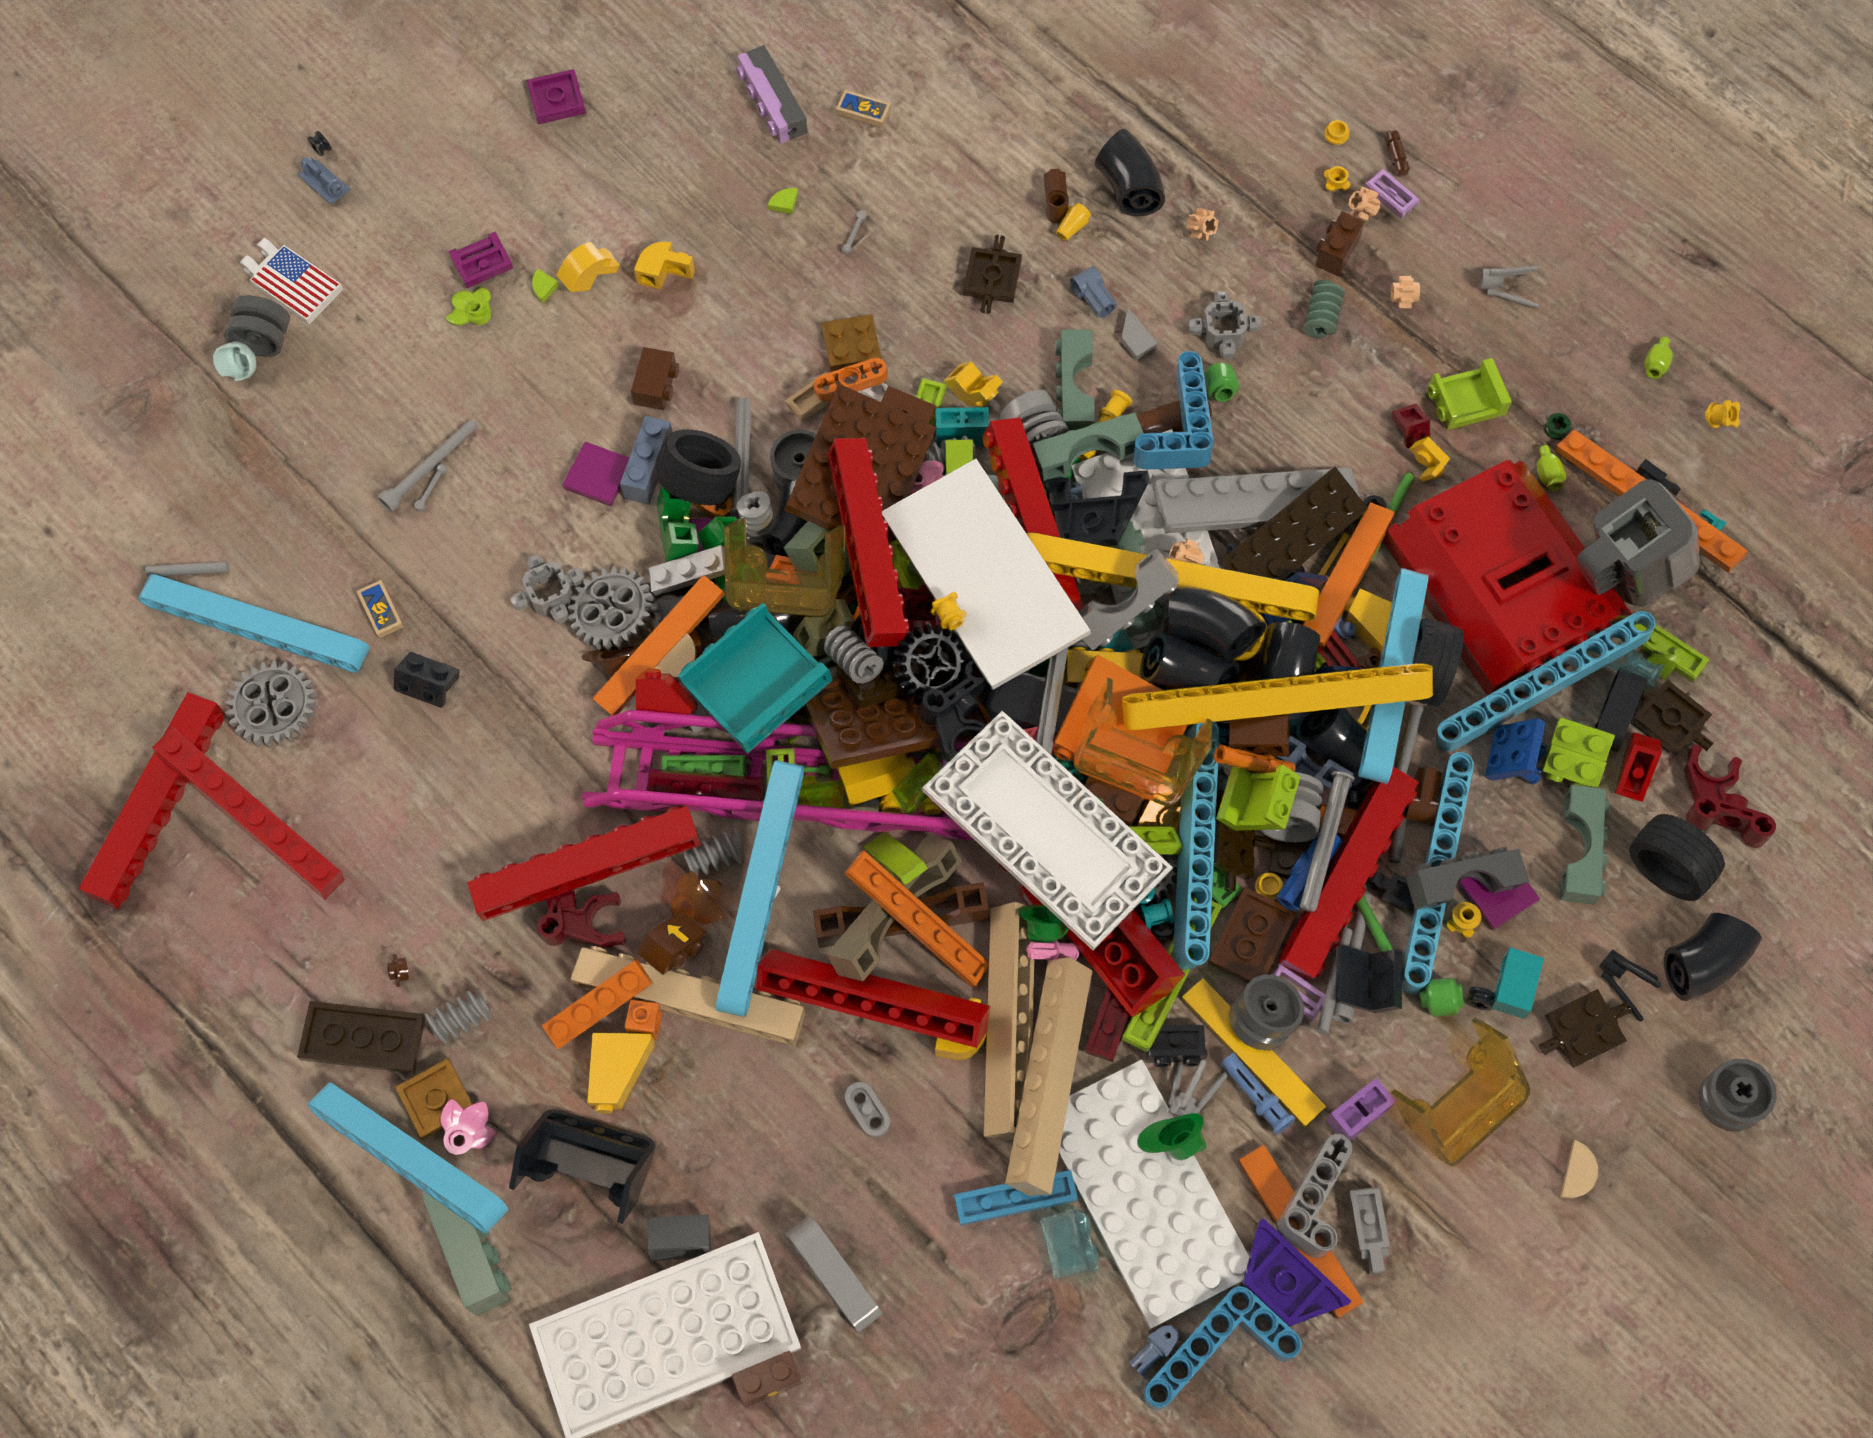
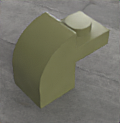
(814, 630)

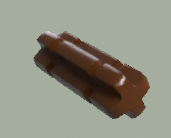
(1397, 153)

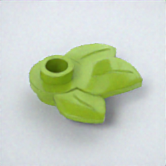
(470, 307)

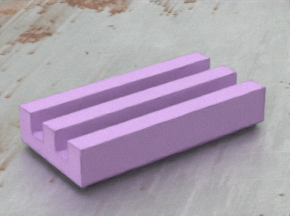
(1389, 195)
(1310, 1015)

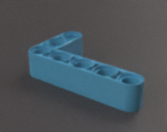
(1193, 445)
(1213, 1340)

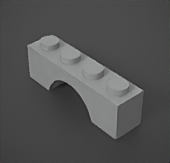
(1154, 578)

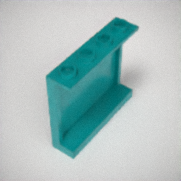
(754, 678)

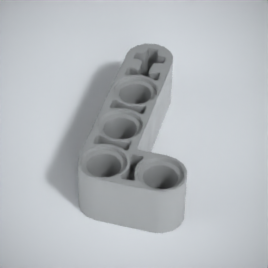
(1318, 1191)
(833, 1273)

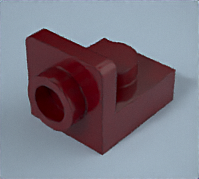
(1412, 423)

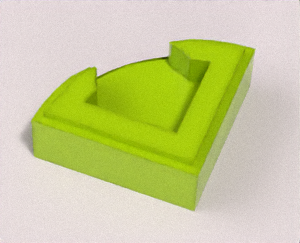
(784, 201)
(543, 285)
(1669, 661)

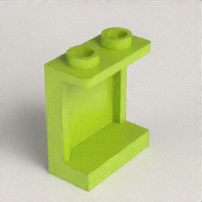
(1470, 396)
(1258, 799)

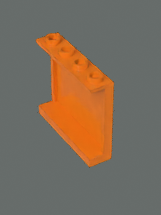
(1124, 684)

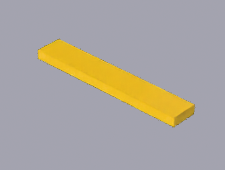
(1261, 1063)

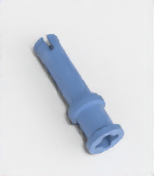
(1270, 1102)

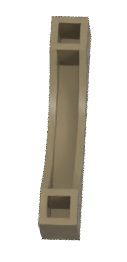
(860, 946)

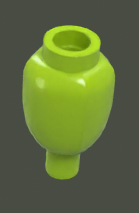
(1658, 359)
(1550, 469)

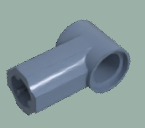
(1091, 287)

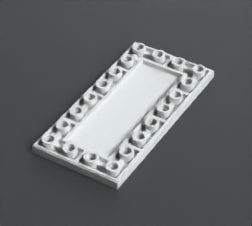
(973, 545)
(1047, 830)

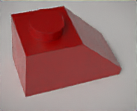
(662, 693)
(1638, 766)

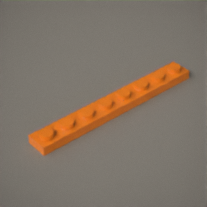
(1621, 478)

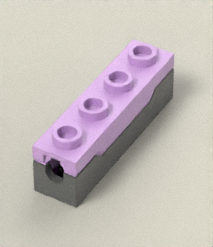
(772, 94)

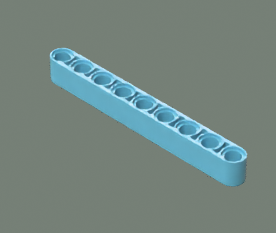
(254, 623)
(1397, 650)
(1551, 670)
(1450, 835)
(1201, 857)
(759, 889)
(408, 1158)

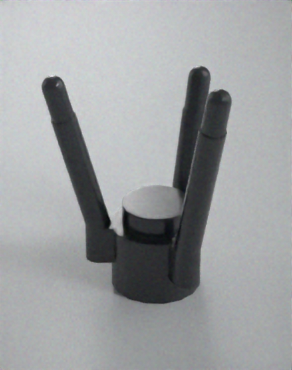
(1617, 965)

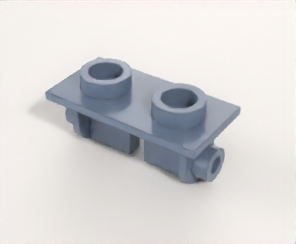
(322, 180)

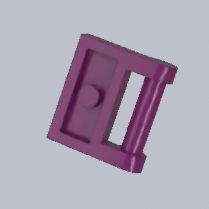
(482, 265)

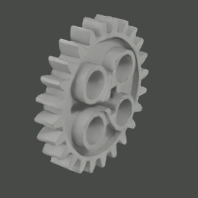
(603, 629)
(246, 711)

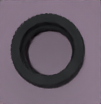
(698, 467)
(1440, 647)
(1677, 857)

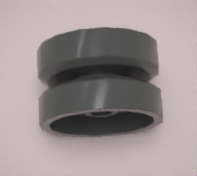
(257, 324)
(789, 455)
(1266, 1012)
(1737, 1095)

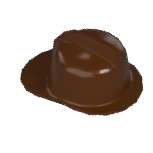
(610, 660)

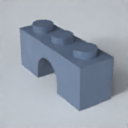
(640, 473)
(1305, 765)

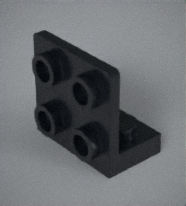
(1369, 979)

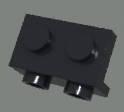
(424, 679)
(1178, 1044)

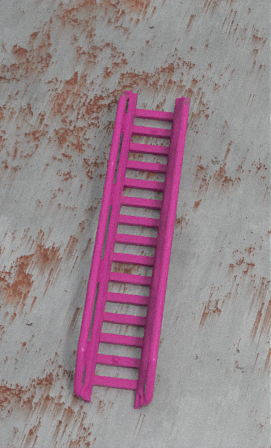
(653, 739)

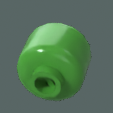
(1221, 382)
(1442, 997)

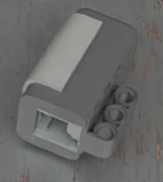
(1641, 545)

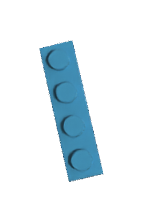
(1006, 1201)

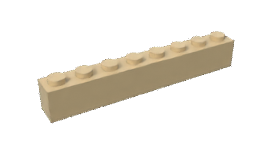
(695, 997)
(1009, 1020)
(1049, 1077)

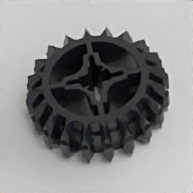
(931, 651)

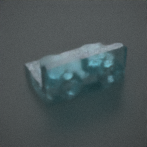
(1069, 1243)

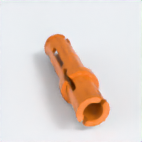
(1250, 761)

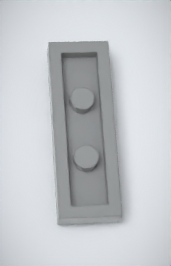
(687, 570)

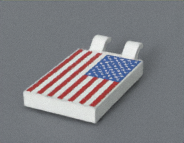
(292, 281)

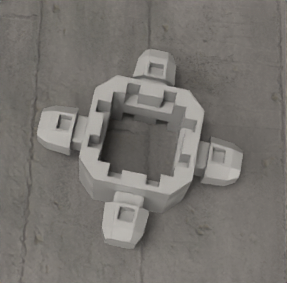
(1223, 308)
(540, 573)

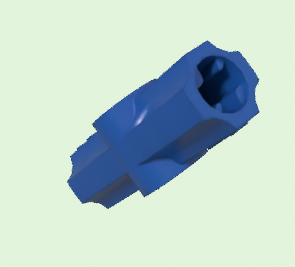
(1292, 891)

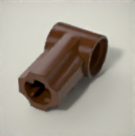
(1056, 195)
(1425, 804)

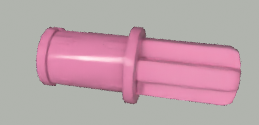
(1052, 950)

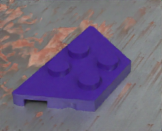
(1287, 1279)

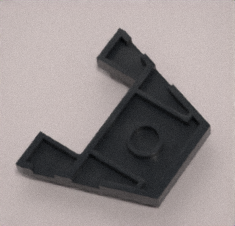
(1096, 519)

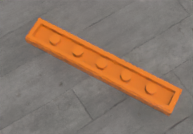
(1350, 570)
(659, 643)
(917, 918)
(1275, 1194)

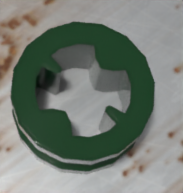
(1550, 424)

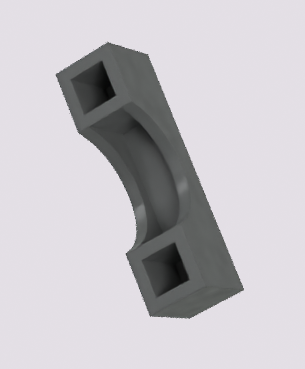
(1497, 872)

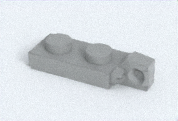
(1370, 1227)

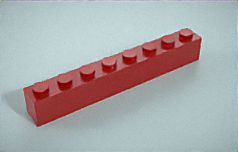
(1022, 486)
(867, 542)
(148, 808)
(248, 813)
(583, 863)
(1347, 875)
(874, 998)

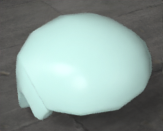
(235, 360)

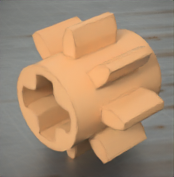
(1364, 203)
(1202, 224)
(1405, 292)
(1186, 552)

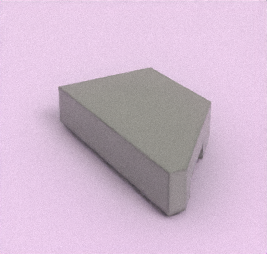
(1136, 337)

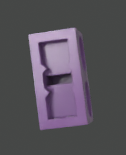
(1361, 1110)

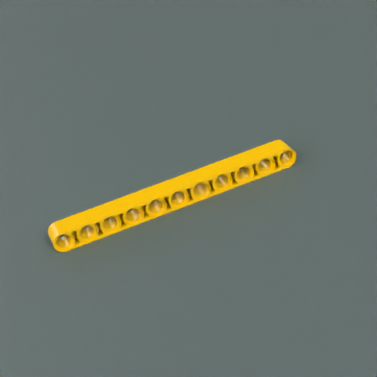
(1118, 568)
(1277, 696)

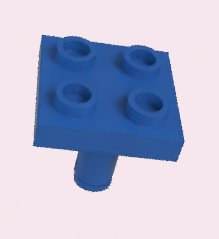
(1516, 751)

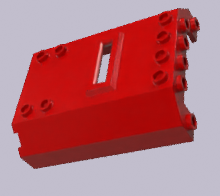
(1483, 534)

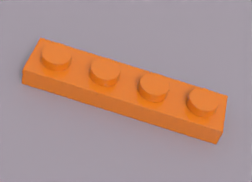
(597, 1004)

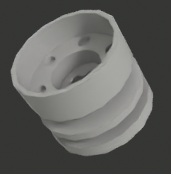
(1037, 415)
(1304, 815)

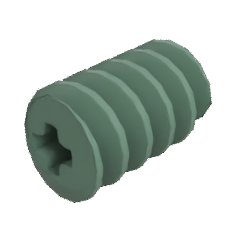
(1323, 309)

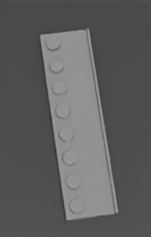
(1233, 499)

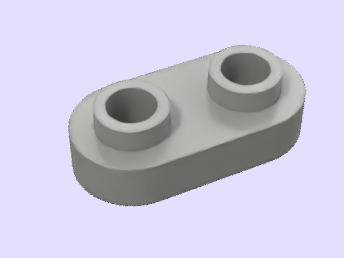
(868, 1110)

